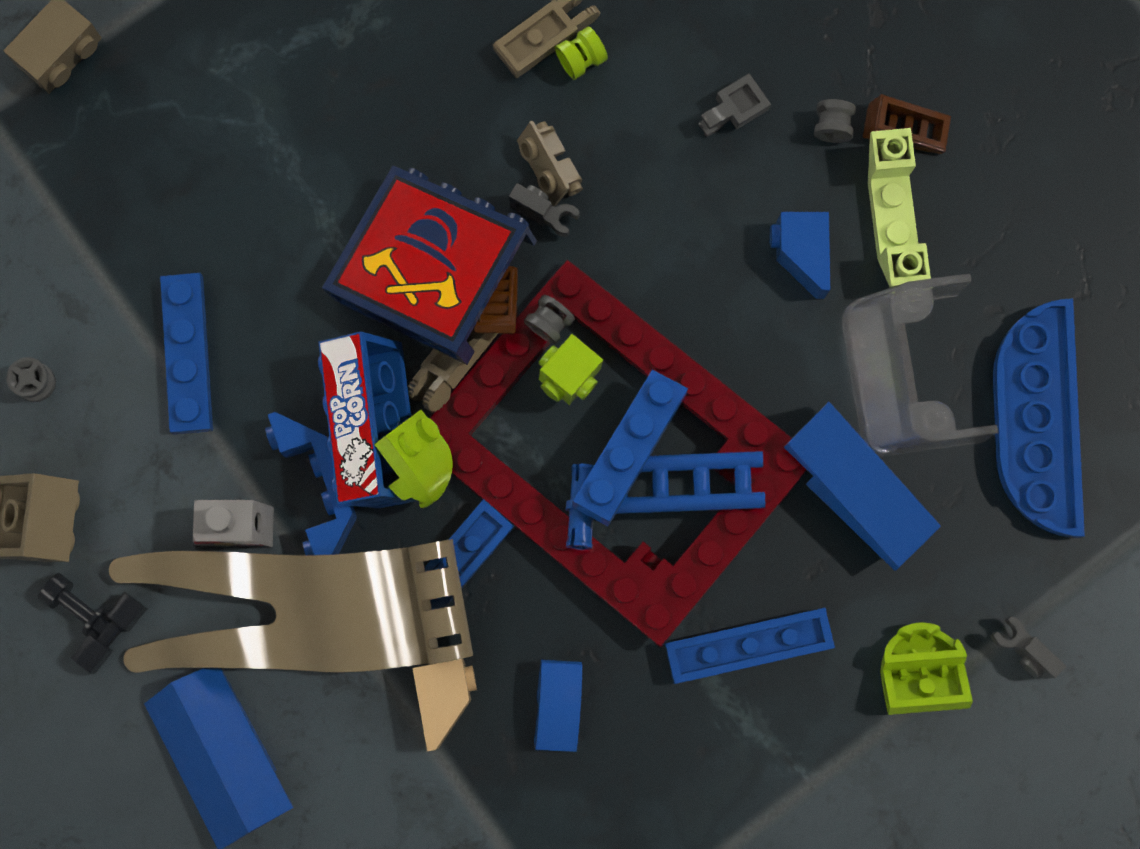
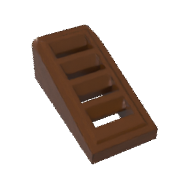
(895, 108)
(501, 309)

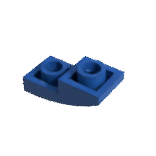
(558, 705)

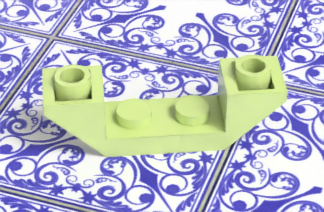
(892, 207)

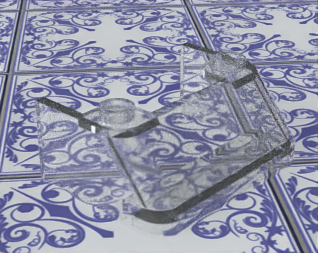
(883, 371)

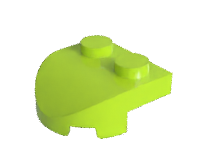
(418, 458)
(924, 671)

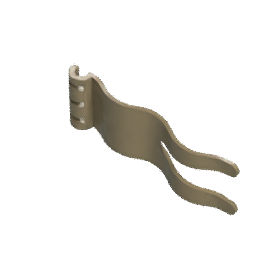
(329, 609)

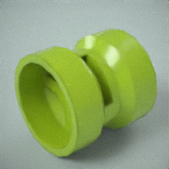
(581, 53)

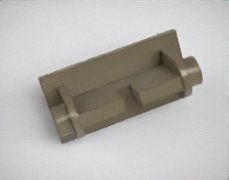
(539, 147)

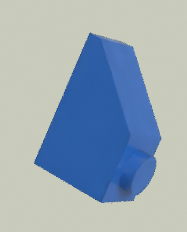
(804, 249)

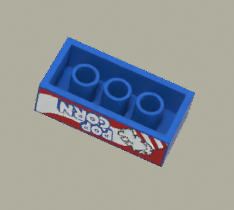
(363, 404)

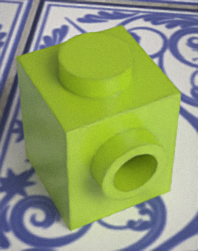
(569, 370)

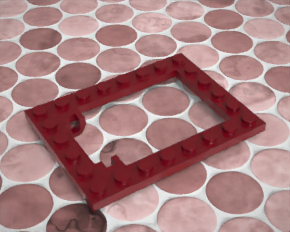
(644, 588)

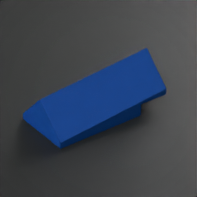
(861, 487)
(218, 755)

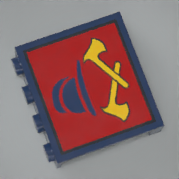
(426, 261)

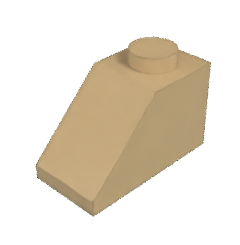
(442, 697)

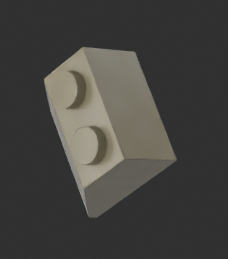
(37, 517)

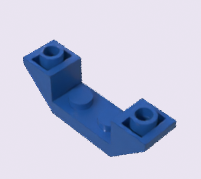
(294, 439)

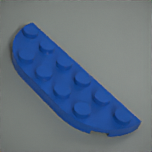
(1040, 419)

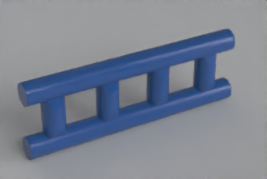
(702, 498)

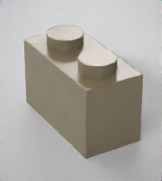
(53, 44)

